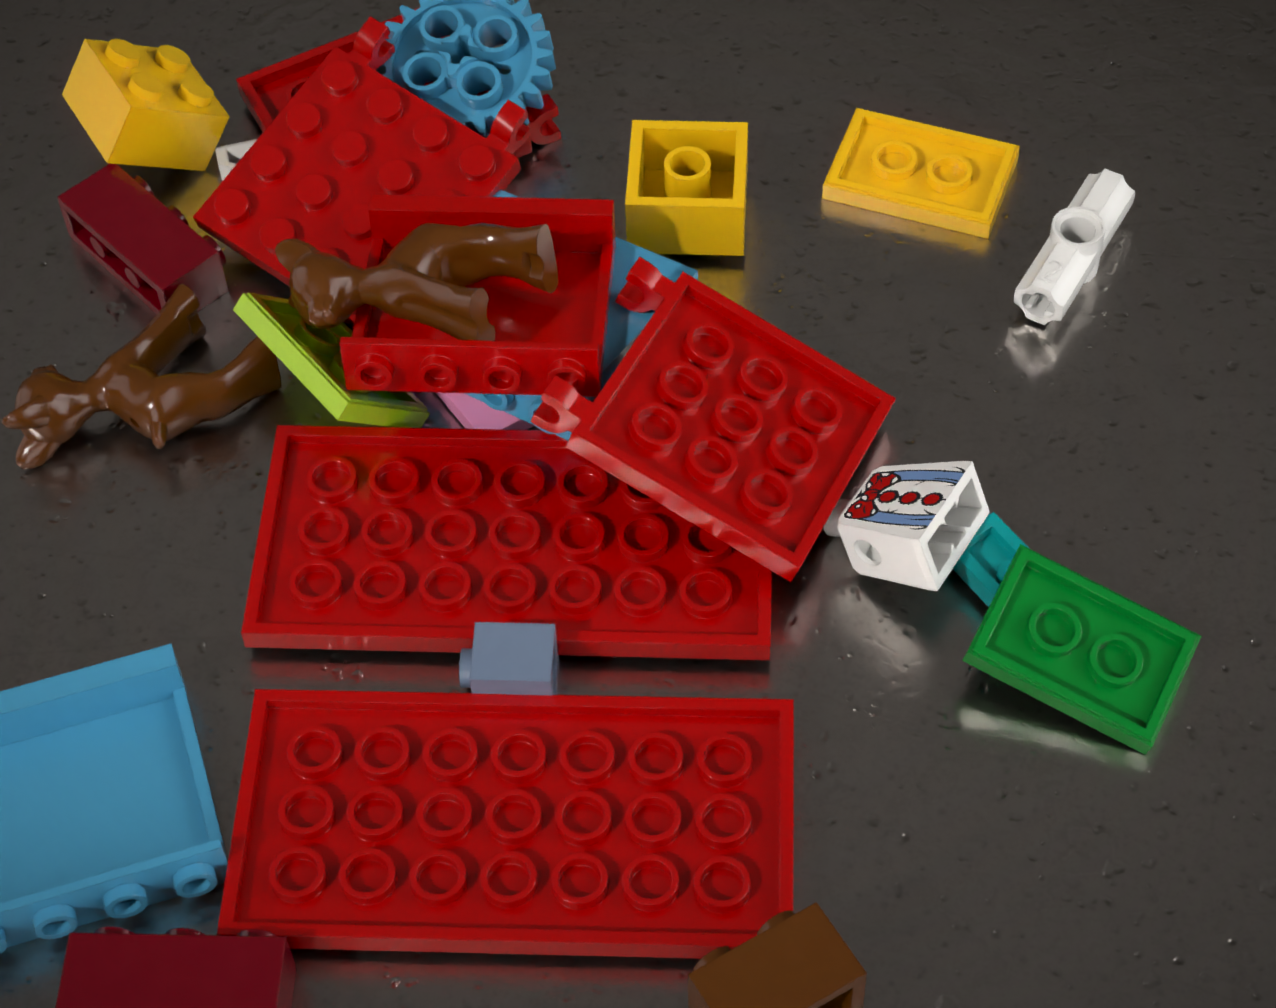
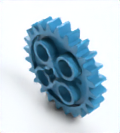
(466, 59)

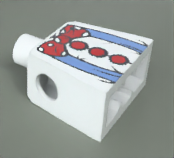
(911, 521)

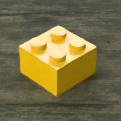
(145, 105)
(687, 187)

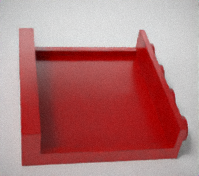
(534, 329)

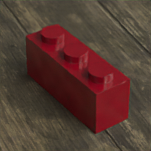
(142, 239)
(176, 970)

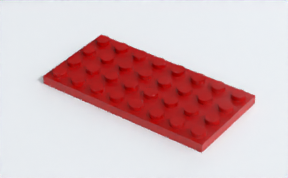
(440, 528)
(512, 822)

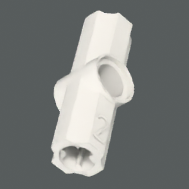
(1074, 247)

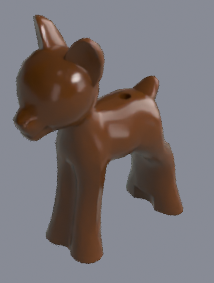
(422, 276)
(128, 384)

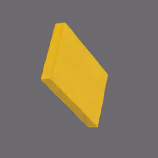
(921, 173)

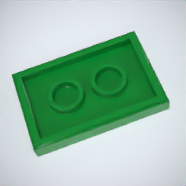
(1082, 649)

